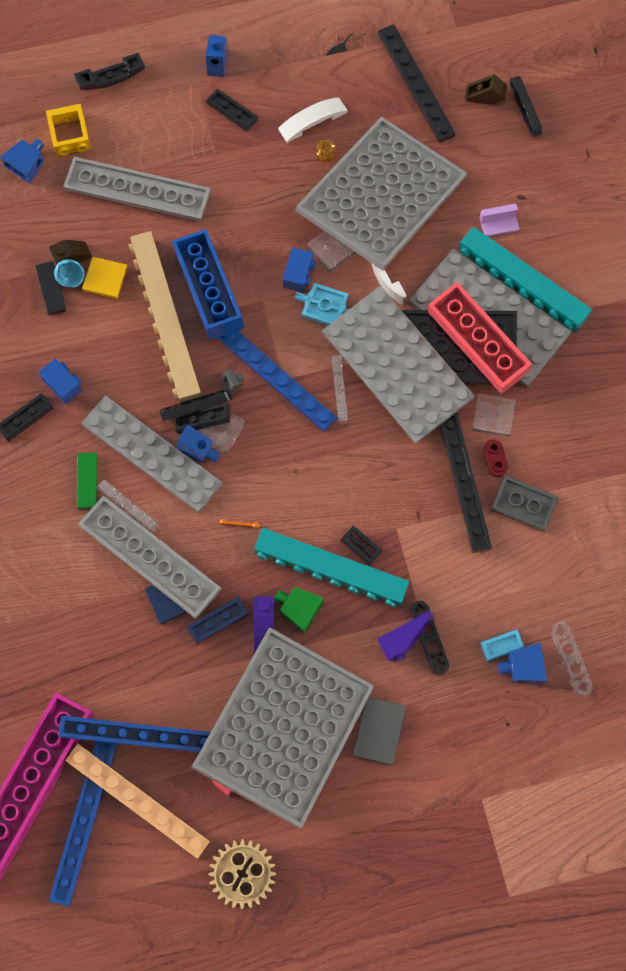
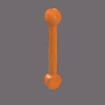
(255, 525)

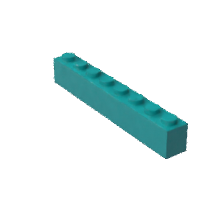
(524, 279)
(331, 567)

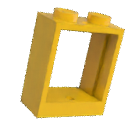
(66, 115)

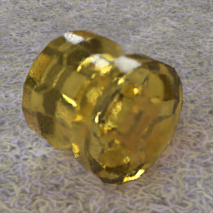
(322, 154)

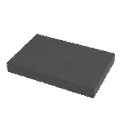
(524, 503)
(379, 731)

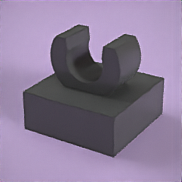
(231, 380)

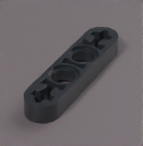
(525, 106)
(195, 404)
(431, 637)

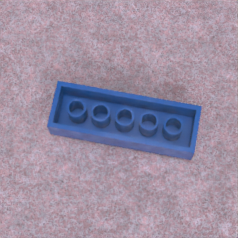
(208, 284)

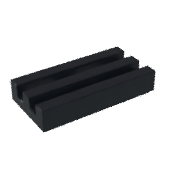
(373, 555)

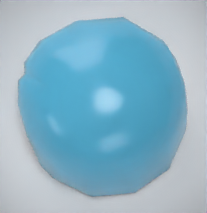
(69, 273)

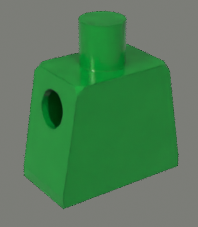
(299, 607)

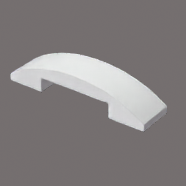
(311, 116)
(393, 290)

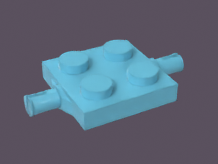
(323, 304)

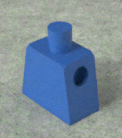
(216, 49)
(24, 159)
(192, 440)
(525, 665)

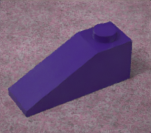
(263, 618)
(402, 639)

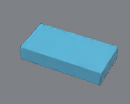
(501, 645)

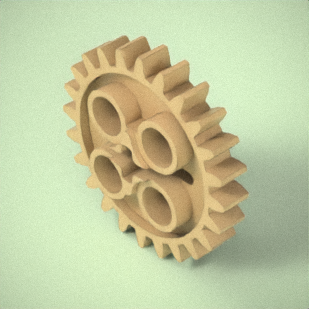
(259, 883)

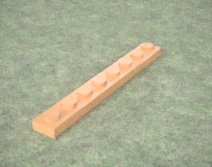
(137, 801)

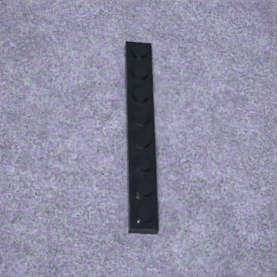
(416, 83)
(465, 485)

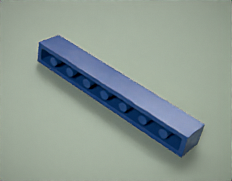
(132, 734)

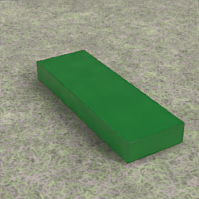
(86, 480)

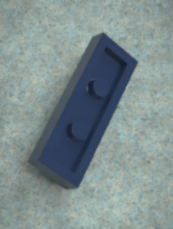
(217, 620)

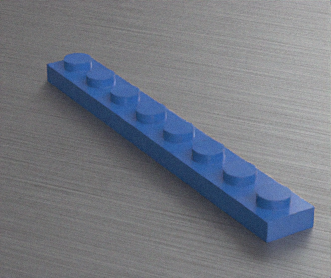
(279, 380)
(80, 831)

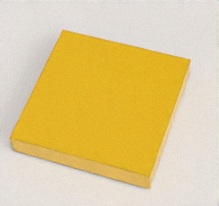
(105, 278)

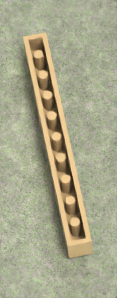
(165, 316)

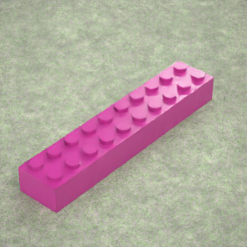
(34, 776)

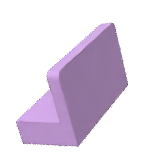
(499, 220)

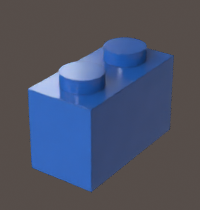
(298, 270)
(60, 381)

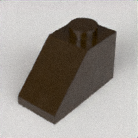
(486, 90)
(70, 250)

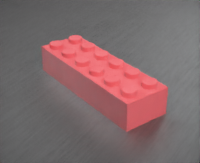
(479, 337)

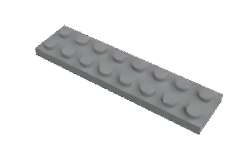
(137, 189)
(152, 454)
(149, 557)

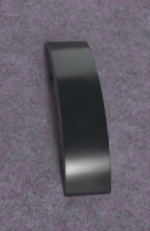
(110, 75)

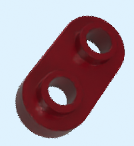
(495, 457)

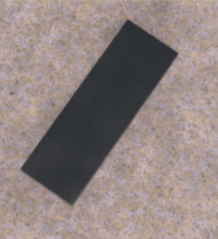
(232, 110)
(50, 288)
(25, 417)
(204, 418)

